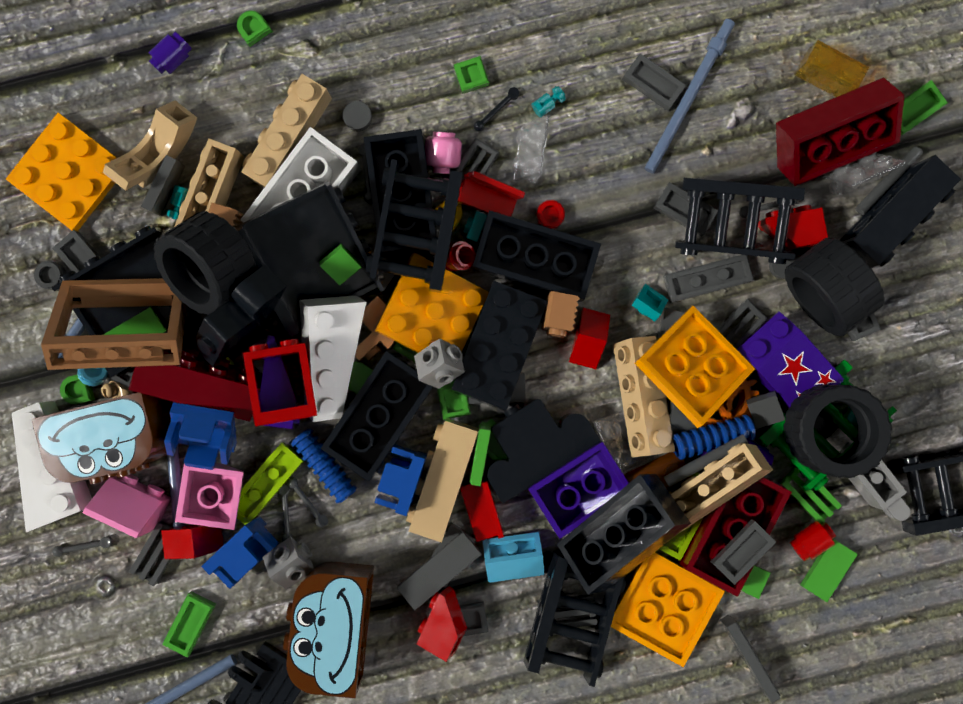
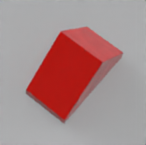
(590, 338)
(191, 541)

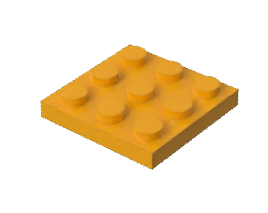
(64, 172)
(421, 316)
(695, 366)
(666, 608)

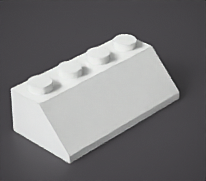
(307, 166)

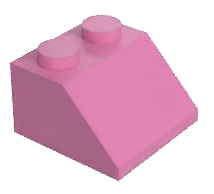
(210, 496)
(128, 505)

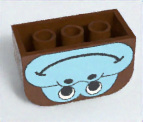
(104, 438)
(330, 629)

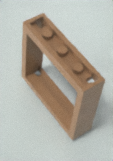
(118, 349)

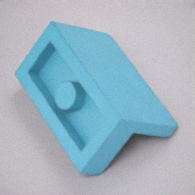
(513, 557)

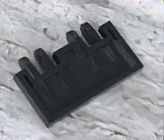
(271, 683)

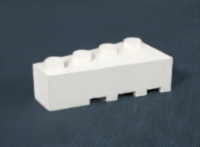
(331, 338)
(42, 495)

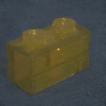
(831, 69)

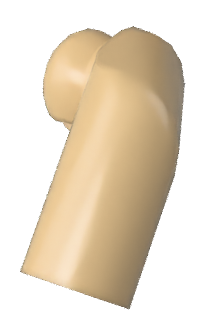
(114, 390)

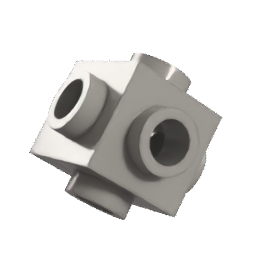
(439, 363)
(288, 562)

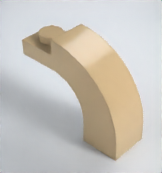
(166, 136)

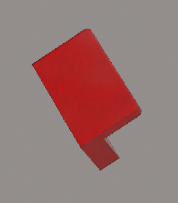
(488, 194)
(482, 510)

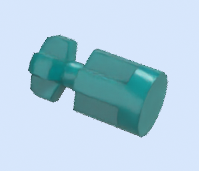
(547, 103)
(178, 196)

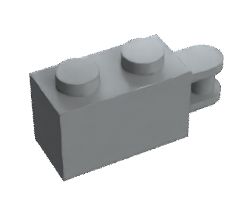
(883, 491)

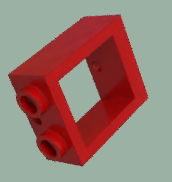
(282, 415)

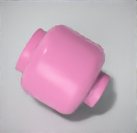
(443, 151)

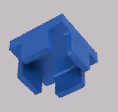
(204, 431)
(401, 479)
(241, 552)

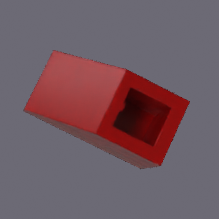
(804, 230)
(444, 627)

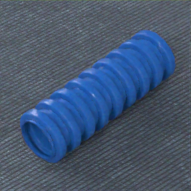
(712, 436)
(323, 466)

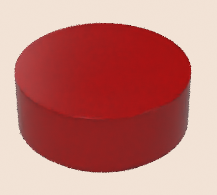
(550, 214)

